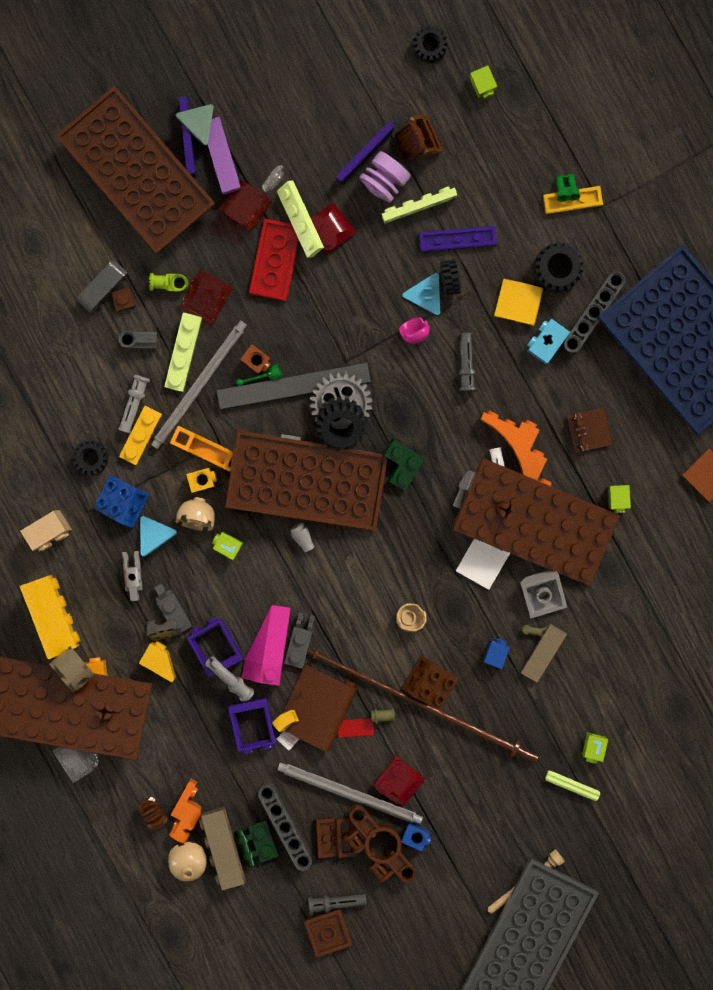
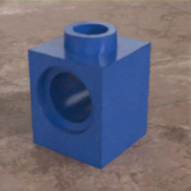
(496, 653)
(412, 828)

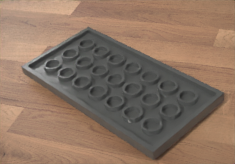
(532, 931)

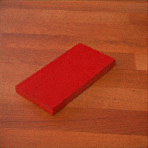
(274, 260)

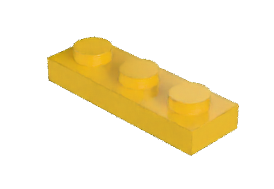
(140, 435)

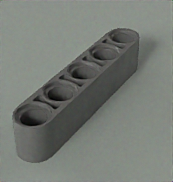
(600, 306)
(288, 835)

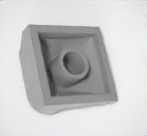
(543, 593)

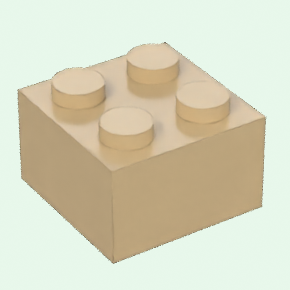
(46, 530)

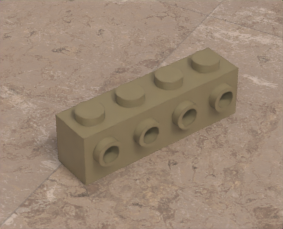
(223, 848)

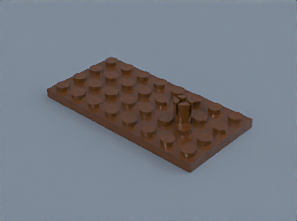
(135, 169)
(305, 480)
(535, 521)
(98, 718)

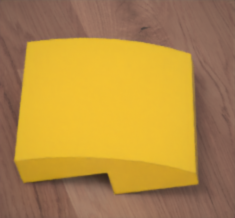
(518, 302)

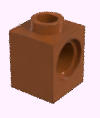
(248, 356)

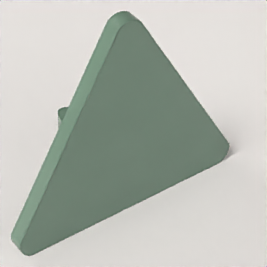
(198, 121)

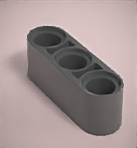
(102, 286)

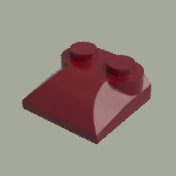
(332, 228)
(398, 781)

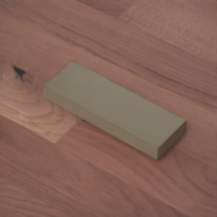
(543, 652)

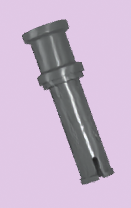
(467, 372)
(360, 901)

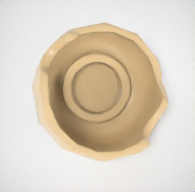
(411, 617)

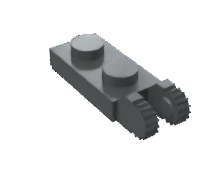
(299, 643)

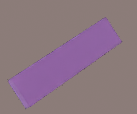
(222, 158)

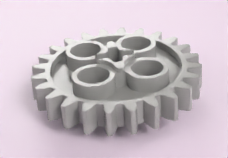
(357, 394)

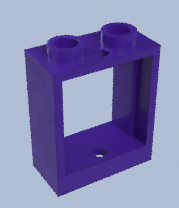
(212, 624)
(245, 706)

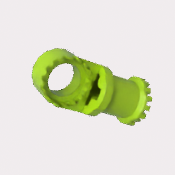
(166, 282)

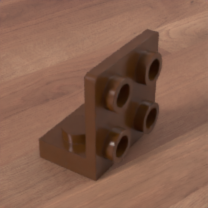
(430, 683)

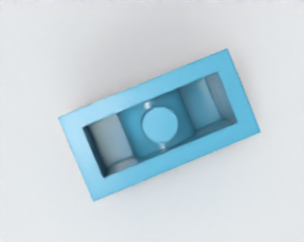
(557, 335)

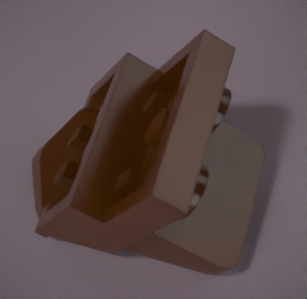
(417, 139)

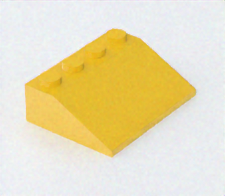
(50, 616)

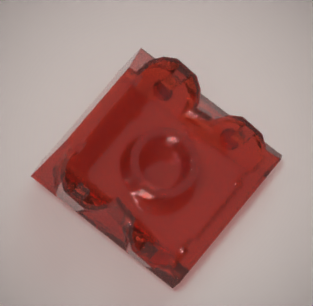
(245, 206)
(206, 296)

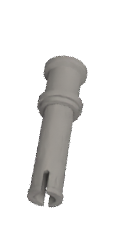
(136, 394)
(234, 683)

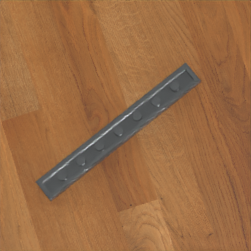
(285, 387)

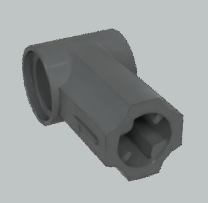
(141, 340)

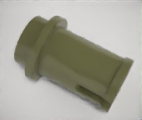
(382, 715)

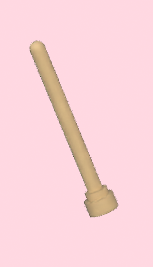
(553, 860)

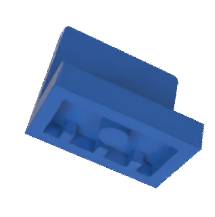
(121, 501)

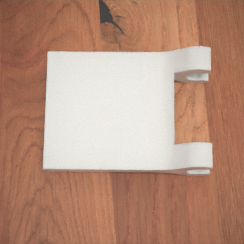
(482, 563)

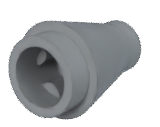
(302, 536)

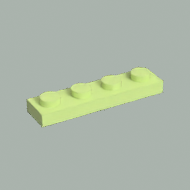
(427, 201)
(300, 219)
(183, 352)

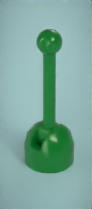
(273, 373)

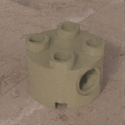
(71, 669)

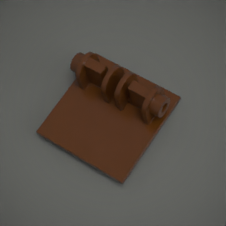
(589, 430)

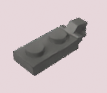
(172, 608)

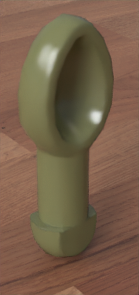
(526, 629)

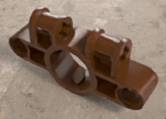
(392, 862)

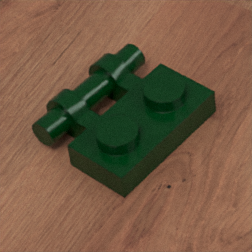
(263, 842)

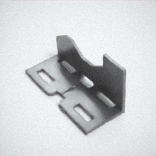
(154, 628)

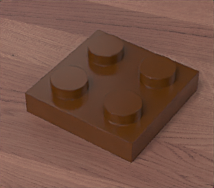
(328, 932)

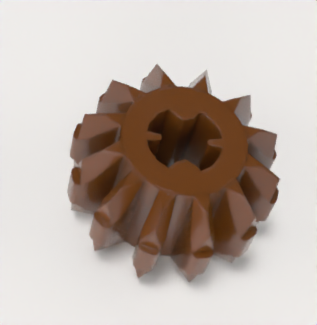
(152, 813)

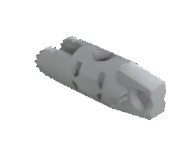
(132, 585)

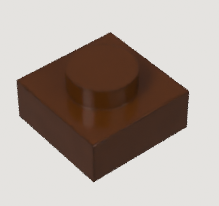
(123, 299)

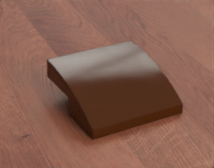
(329, 837)

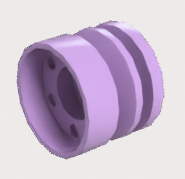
(386, 175)

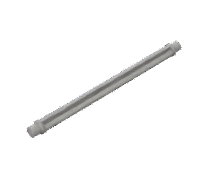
(198, 385)
(349, 793)

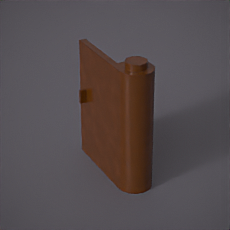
(320, 707)

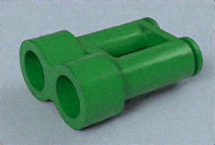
(567, 193)

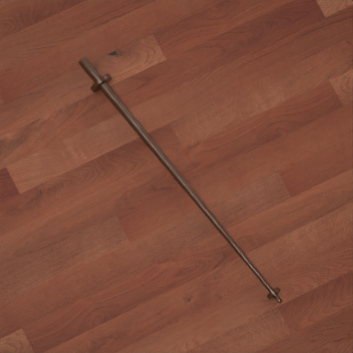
(514, 748)

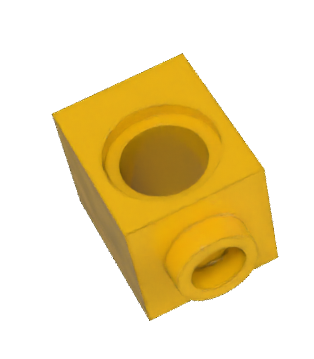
(193, 480)

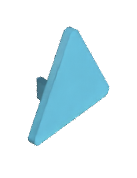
(426, 294)
(153, 535)

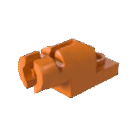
(186, 812)

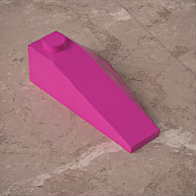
(266, 654)

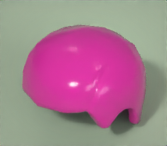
(414, 330)

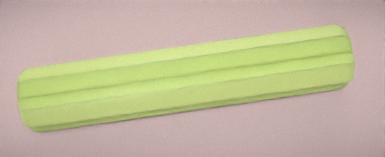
(572, 785)

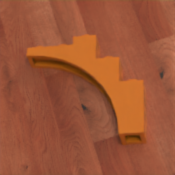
(520, 441)

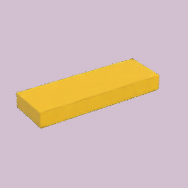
(588, 198)

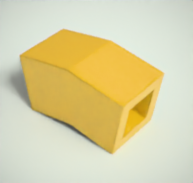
(285, 720)

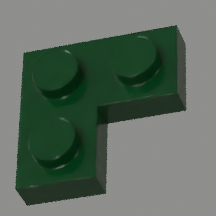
(407, 461)

